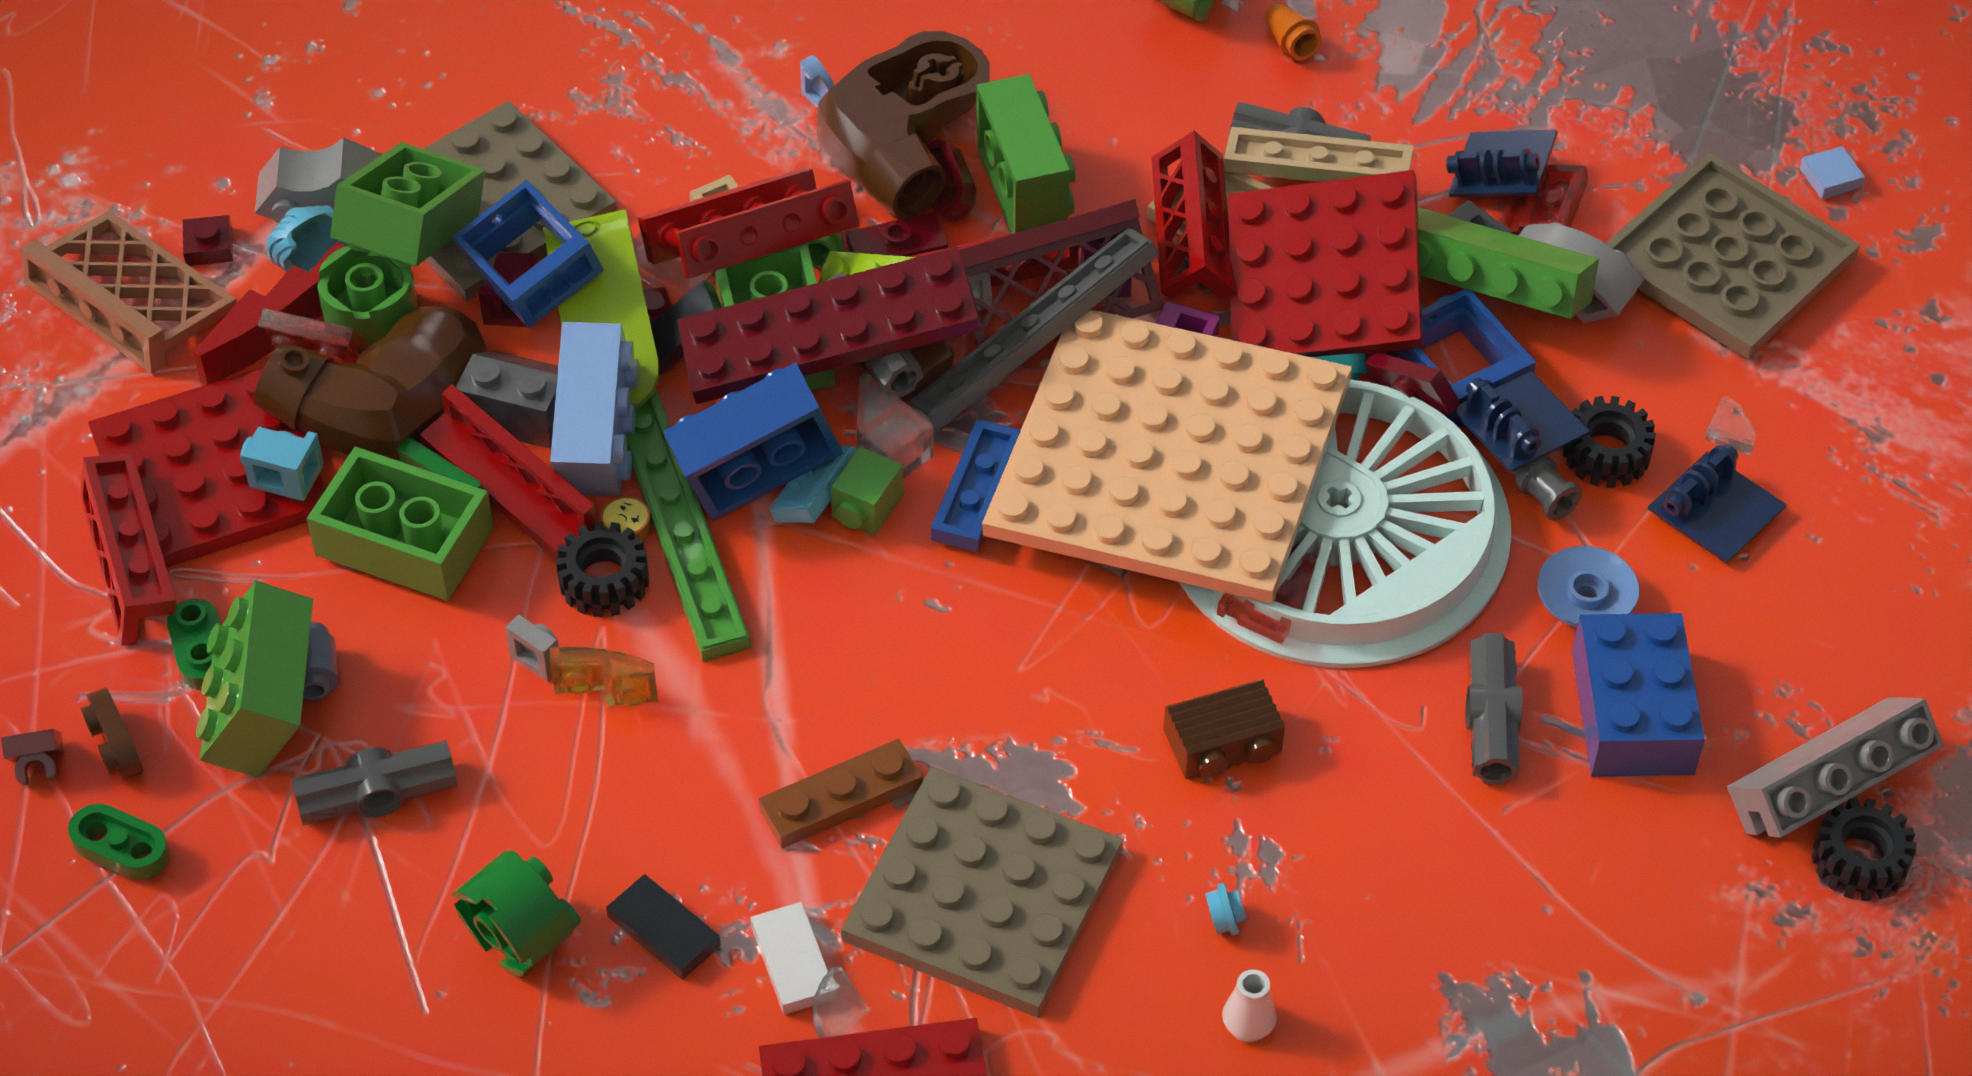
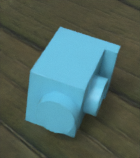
(282, 462)

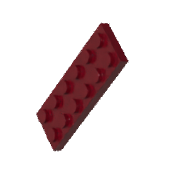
(829, 324)

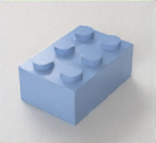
(594, 407)

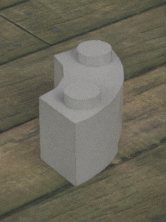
(307, 177)
(1615, 276)

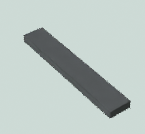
(1034, 327)

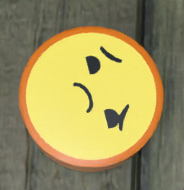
(628, 513)

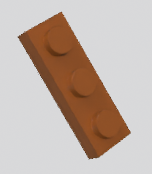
(840, 793)

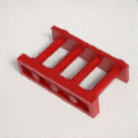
(748, 222)

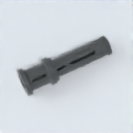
(1548, 487)

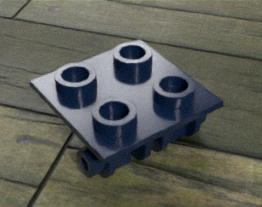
(1501, 163)
(1518, 419)
(1717, 504)

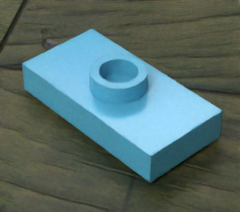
(810, 493)

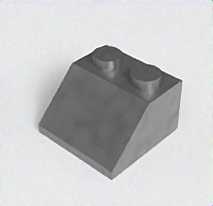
(514, 393)

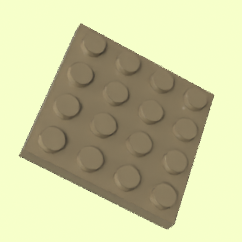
(513, 152)
(1732, 254)
(983, 891)

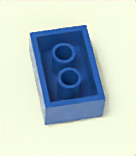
(752, 441)
(1637, 695)

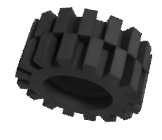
(1607, 462)
(597, 547)
(1859, 873)

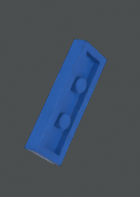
(973, 485)

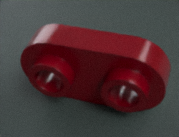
(960, 190)

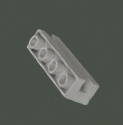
(1835, 766)

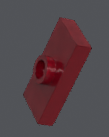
(899, 237)
(1414, 380)

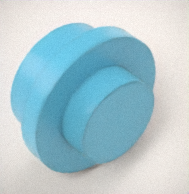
(1226, 909)

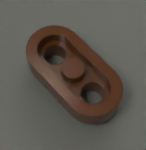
(104, 719)

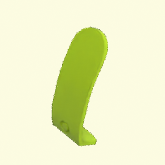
(615, 293)

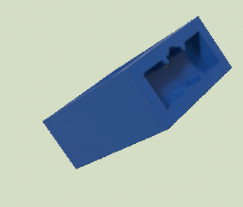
(549, 280)
(1470, 316)

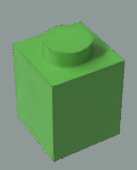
(867, 491)

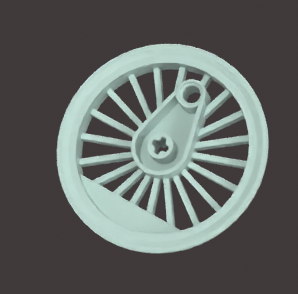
(1369, 511)

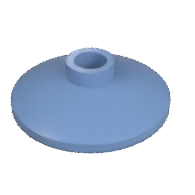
(1590, 573)

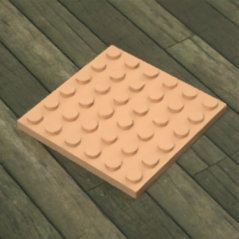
(1169, 454)

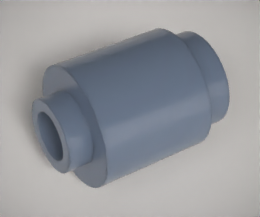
(321, 666)

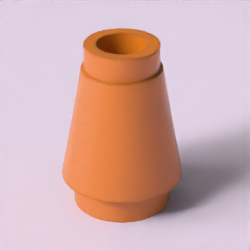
(1293, 31)

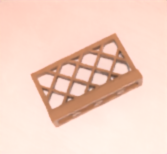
(100, 305)

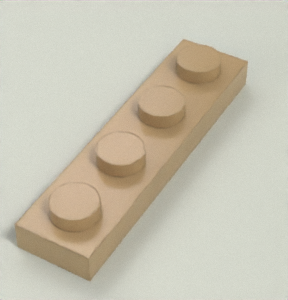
(1311, 155)

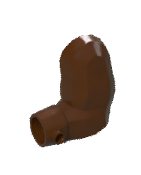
(891, 108)
(381, 397)

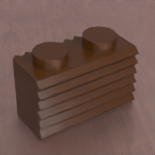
(1224, 729)

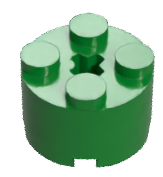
(515, 911)

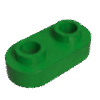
(191, 638)
(124, 841)

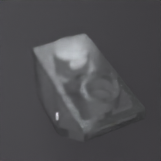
(892, 427)

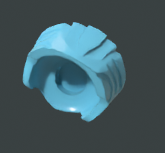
(301, 237)

